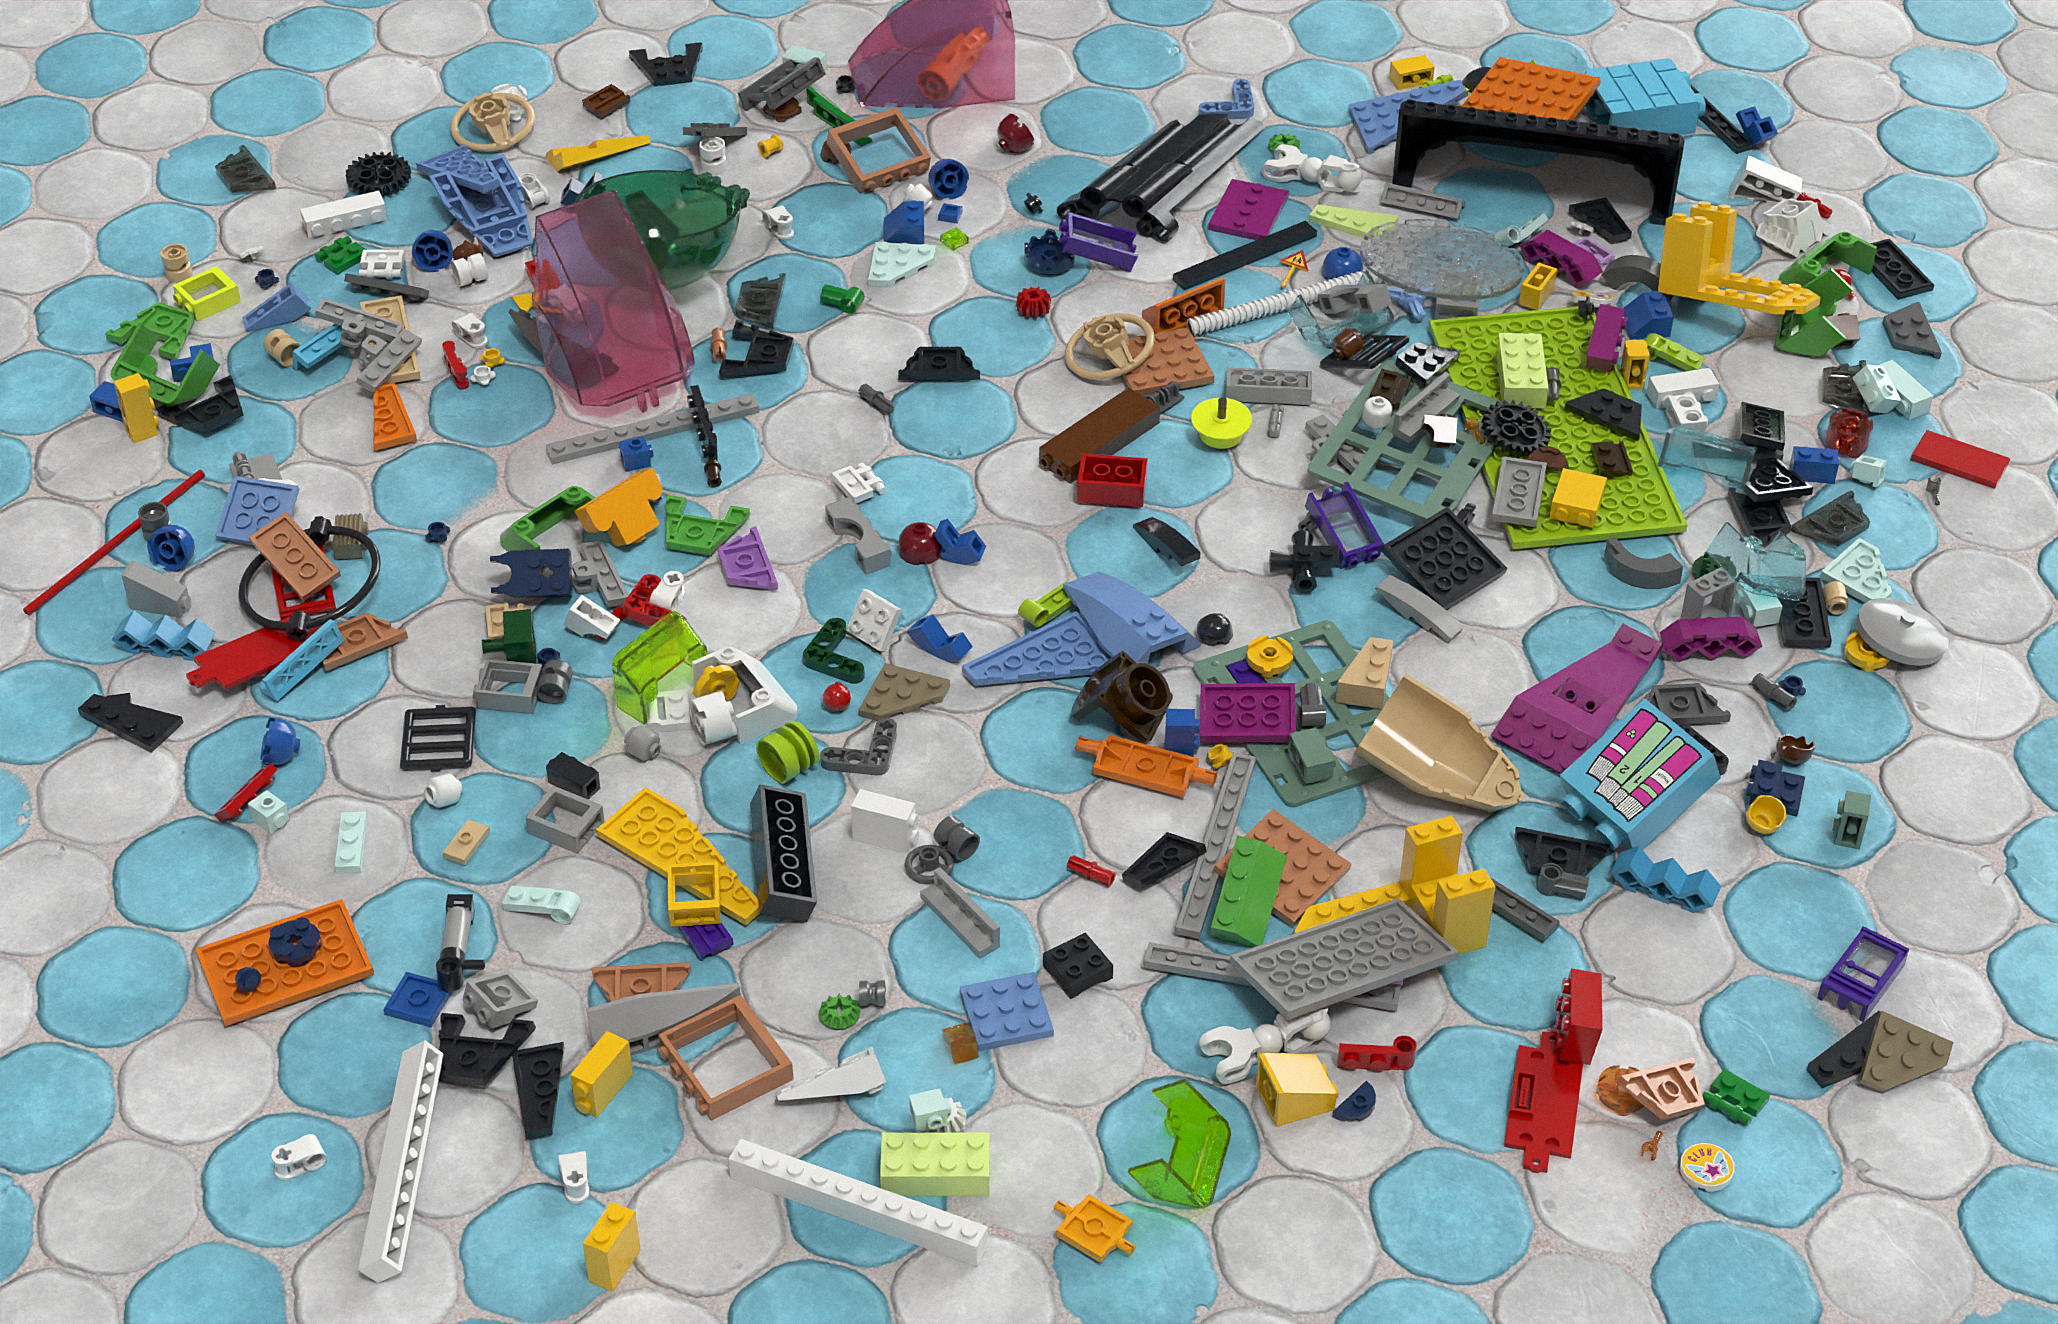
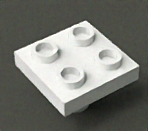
(874, 620)

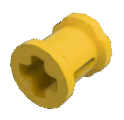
(770, 146)

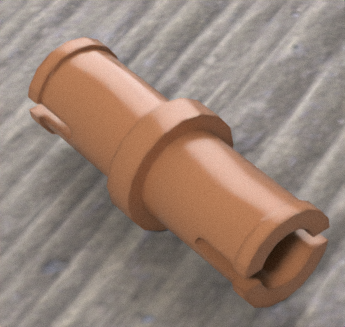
(718, 344)

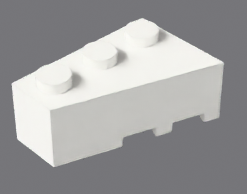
(1764, 183)

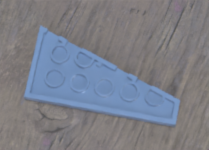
(463, 167)

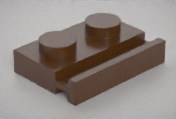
(606, 100)

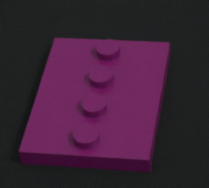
(1248, 210)
(1247, 712)

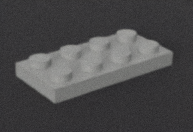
(1519, 491)

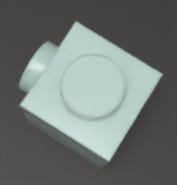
(268, 812)
(929, 1110)

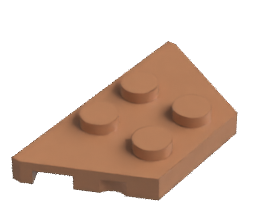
(362, 636)
(640, 979)
(1666, 1089)

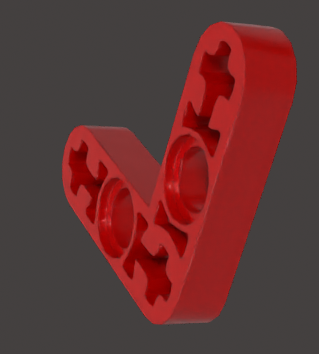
(644, 608)

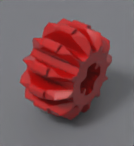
(1033, 302)

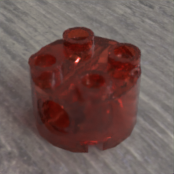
(1849, 432)

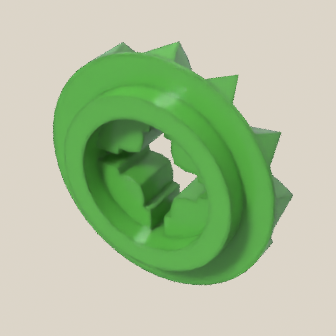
(1281, 139)
(849, 1015)

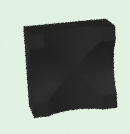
(1078, 964)

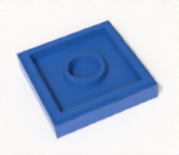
(417, 1000)

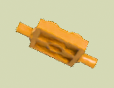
(1094, 1228)

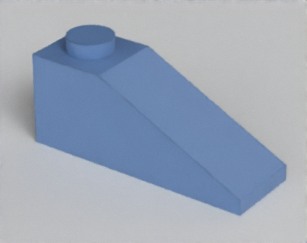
(278, 309)

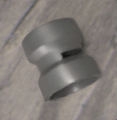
(866, 993)

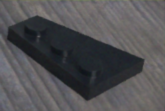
(1161, 859)

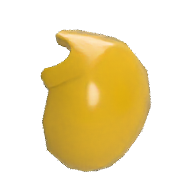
(1766, 814)

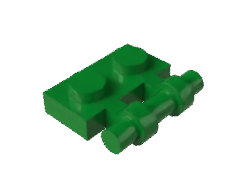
(342, 260)
(1738, 1092)

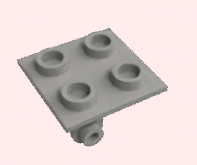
(256, 468)

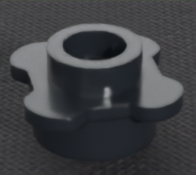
(845, 84)
(1033, 203)
(1586, 308)

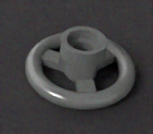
(928, 861)

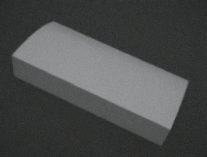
(1269, 386)

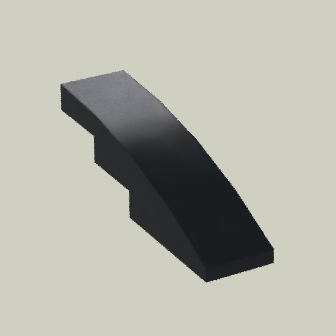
(1167, 540)

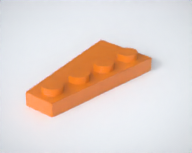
(391, 419)

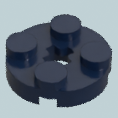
(301, 930)

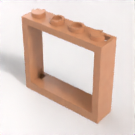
(870, 125)
(709, 1022)

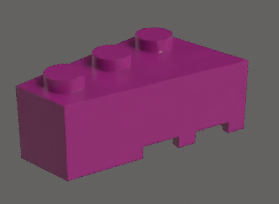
(1606, 338)

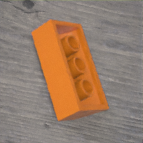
(1174, 312)

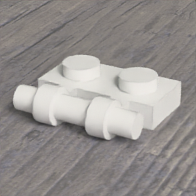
(382, 263)
(853, 482)

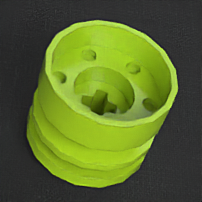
(787, 752)

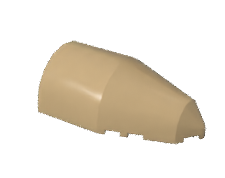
(1439, 750)

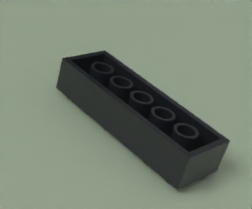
(783, 853)

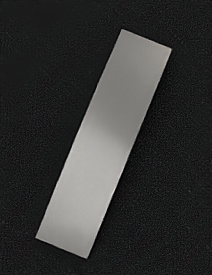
(1415, 604)

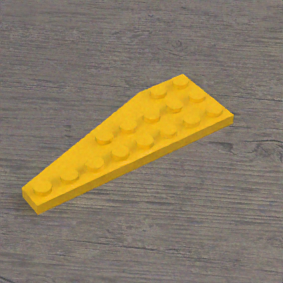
(662, 835)

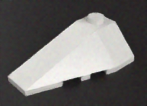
(855, 1075)

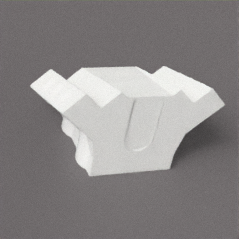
(1793, 226)

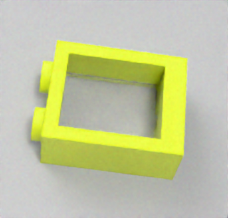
(206, 293)

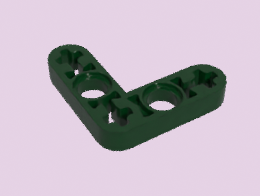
(820, 656)

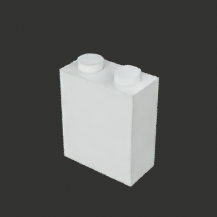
(884, 821)

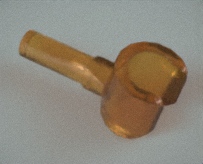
(1473, 424)
(1652, 1145)

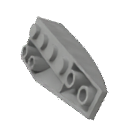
(649, 1014)

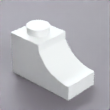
(589, 618)

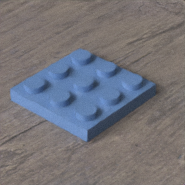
(252, 506)
(1006, 1011)

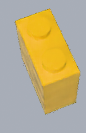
(1578, 498)
(601, 1074)
(611, 1246)

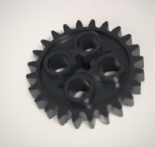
(364, 173)
(1515, 428)

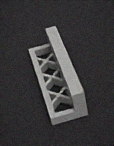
(1422, 201)
(1433, 401)
(961, 914)

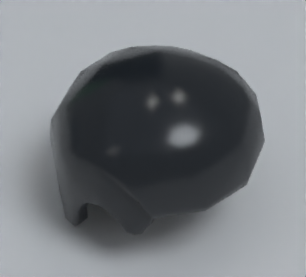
(1215, 628)

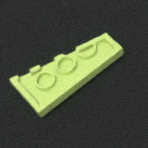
(1349, 220)

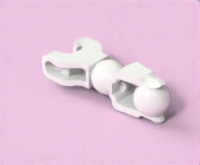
(1298, 166)
(1244, 1046)

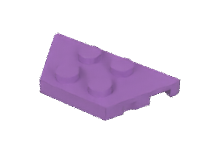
(747, 562)

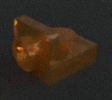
(961, 1042)

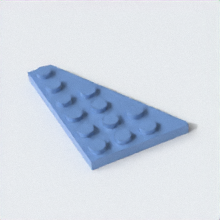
(1378, 117)
(1050, 652)

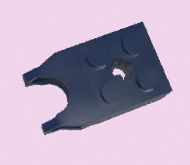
(527, 572)

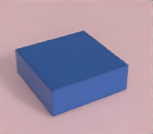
(950, 213)

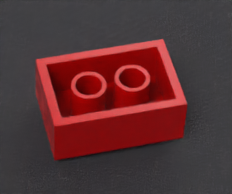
(1112, 480)
(1579, 1016)

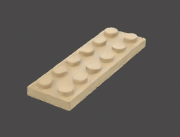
(393, 309)

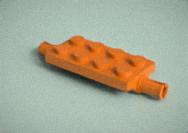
(1145, 765)

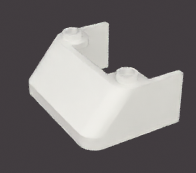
(770, 701)

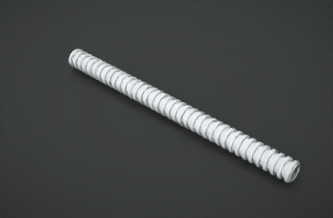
(1268, 305)

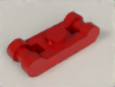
(455, 365)

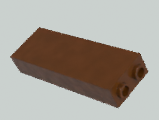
(1100, 433)

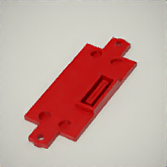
(244, 657)
(1543, 1104)

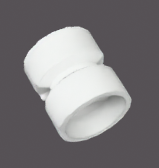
(713, 155)
(471, 269)

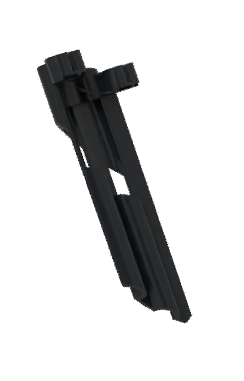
(1152, 182)

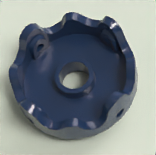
(1046, 255)

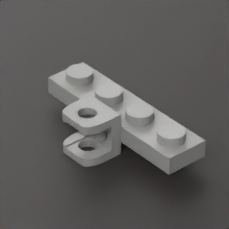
(357, 323)
(384, 358)
(1321, 429)
(599, 573)

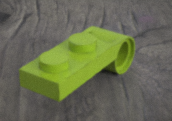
(1673, 352)
(1045, 608)

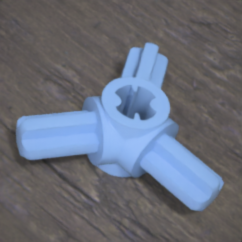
(1410, 302)

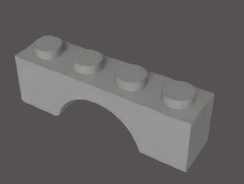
(1367, 297)
(846, 519)

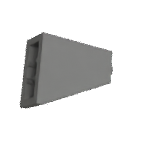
(154, 592)

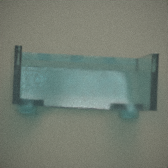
(1364, 322)
(1708, 454)
(1761, 571)

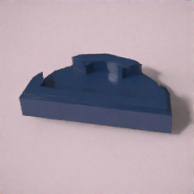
(1358, 1104)

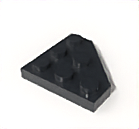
(1775, 482)

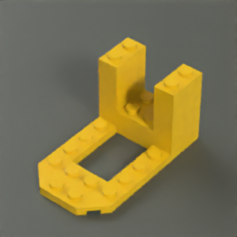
(1699, 262)
(1429, 884)

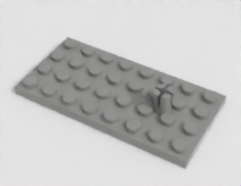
(1343, 958)

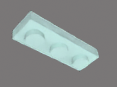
(350, 842)

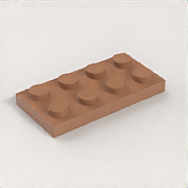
(294, 556)

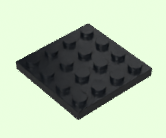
(1444, 559)

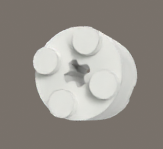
(712, 718)

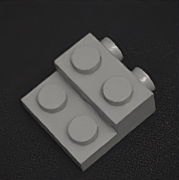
(498, 998)

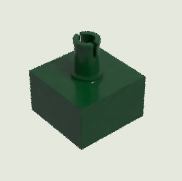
(518, 638)

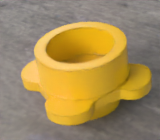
(492, 357)
(1219, 755)

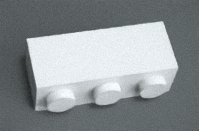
(1697, 382)

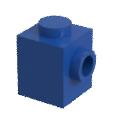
(635, 454)

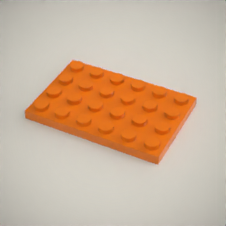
(1532, 90)
(336, 963)

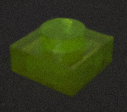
(954, 238)

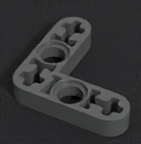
(869, 759)

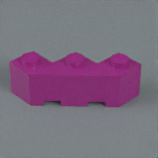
(1563, 255)
(1710, 637)

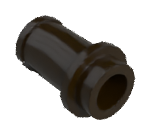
(712, 469)

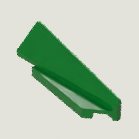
(830, 112)

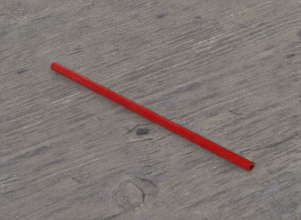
(106, 548)

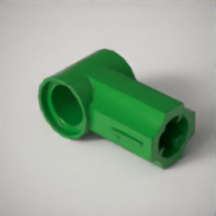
(848, 300)

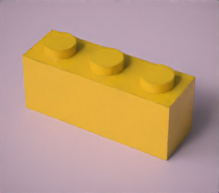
(136, 407)

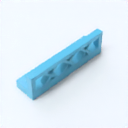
(318, 347)
(302, 661)

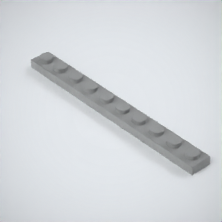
(650, 429)
(1217, 845)
(1218, 968)

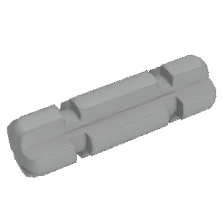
(1276, 420)

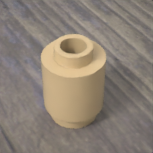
(1835, 597)

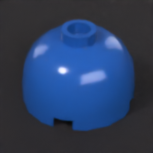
(948, 178)
(432, 250)
(1341, 262)
(171, 547)
(278, 742)

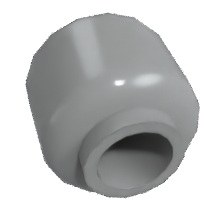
(642, 742)

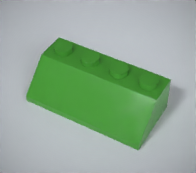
(1248, 892)

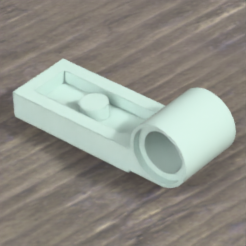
(1513, 234)
(557, 903)

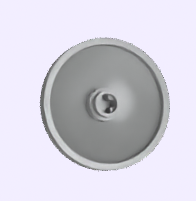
(1902, 631)

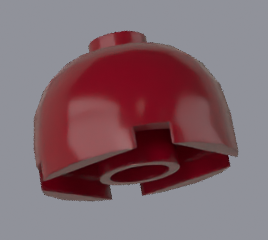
(1013, 135)
(919, 544)

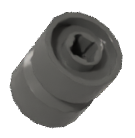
(152, 517)
(554, 681)
(956, 838)

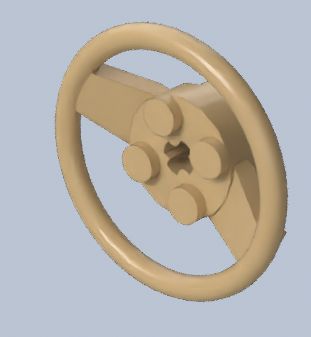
(492, 116)
(1109, 339)

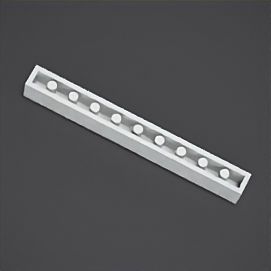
(401, 1162)
(859, 1202)

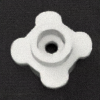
(515, 112)
(483, 375)

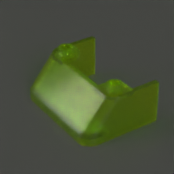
(651, 658)
(1197, 1153)

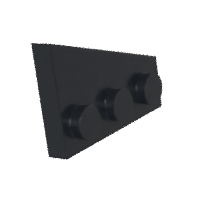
(1603, 218)

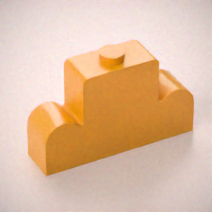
(624, 509)

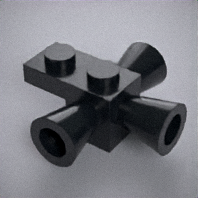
(1304, 560)

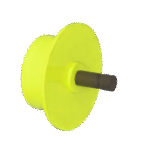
(1221, 422)

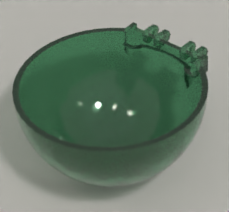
(680, 217)

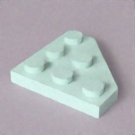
(898, 260)
(1860, 572)

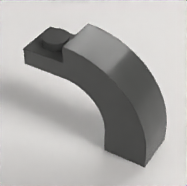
(1634, 269)
(1642, 572)

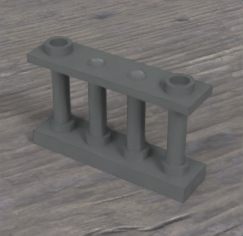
(781, 84)

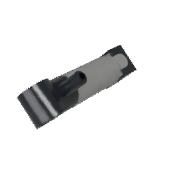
(452, 960)

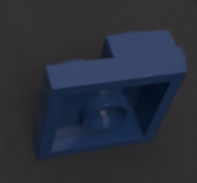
(1773, 782)

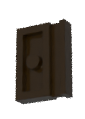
(1391, 387)
(1611, 459)

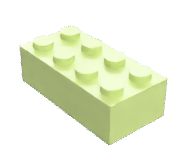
(1522, 369)
(936, 1164)

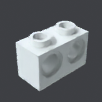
(1686, 411)

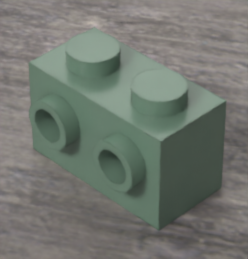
(1311, 755)
(1852, 819)

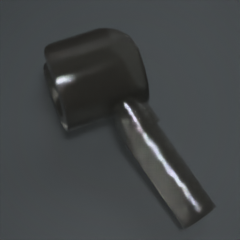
(1934, 487)

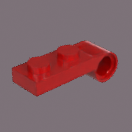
(1378, 1057)

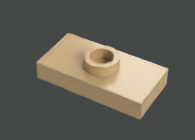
(466, 842)

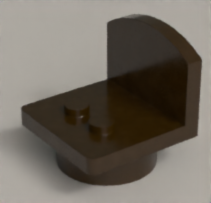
(1129, 693)

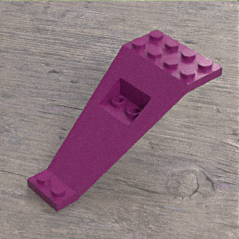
(1560, 729)

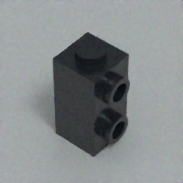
(573, 776)

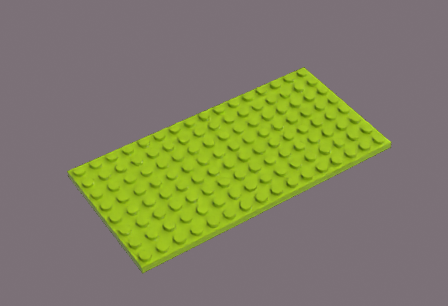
(1630, 504)

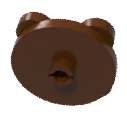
(785, 110)

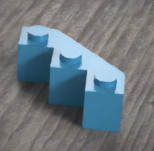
(163, 637)
(1665, 880)

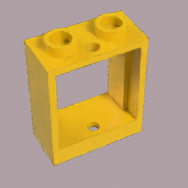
(694, 912)

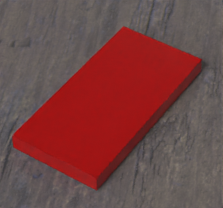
(1960, 459)

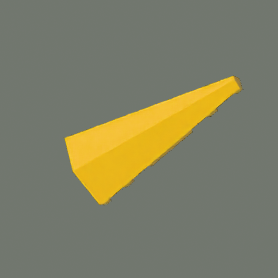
(573, 156)

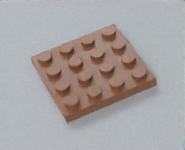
(1171, 359)
(1309, 866)

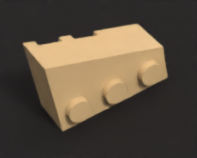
(1367, 675)

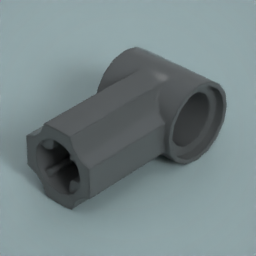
(1312, 710)
(1554, 880)

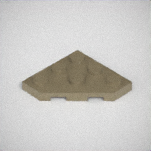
(901, 691)
(1901, 1053)

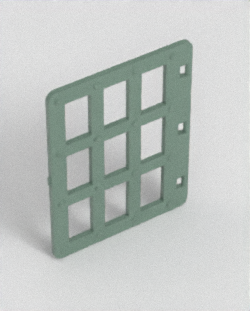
(1453, 481)
(1272, 755)

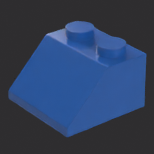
(905, 223)
(1649, 315)

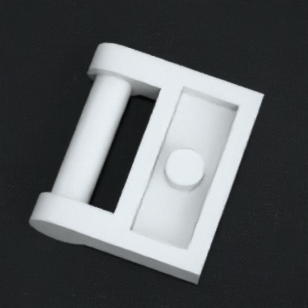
(676, 711)

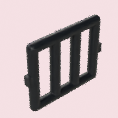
(1362, 362)
(436, 764)

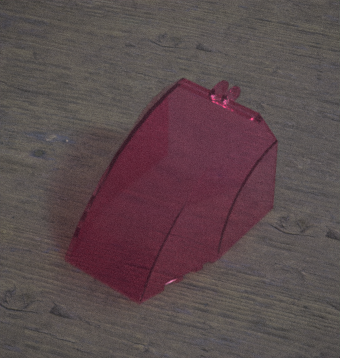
(938, 55)
(604, 307)

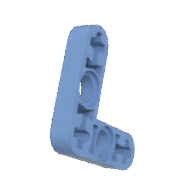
(1235, 107)

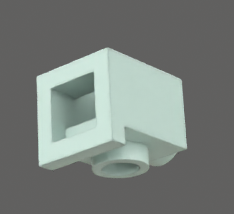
(1869, 470)

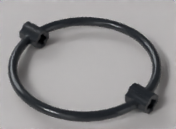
(300, 622)

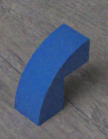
(933, 639)

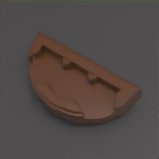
(1550, 455)

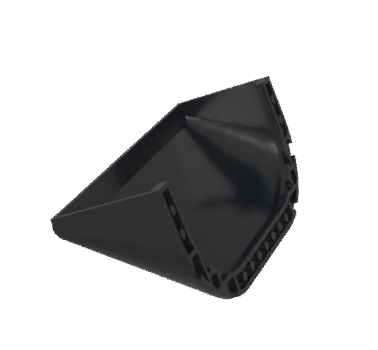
(1432, 125)

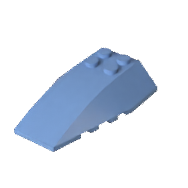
(493, 217)
(1126, 618)

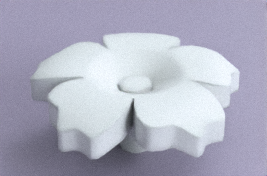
(1582, 226)
(251, 252)

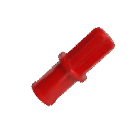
(1824, 211)
(1091, 870)

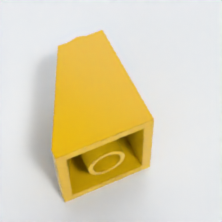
(1294, 1086)

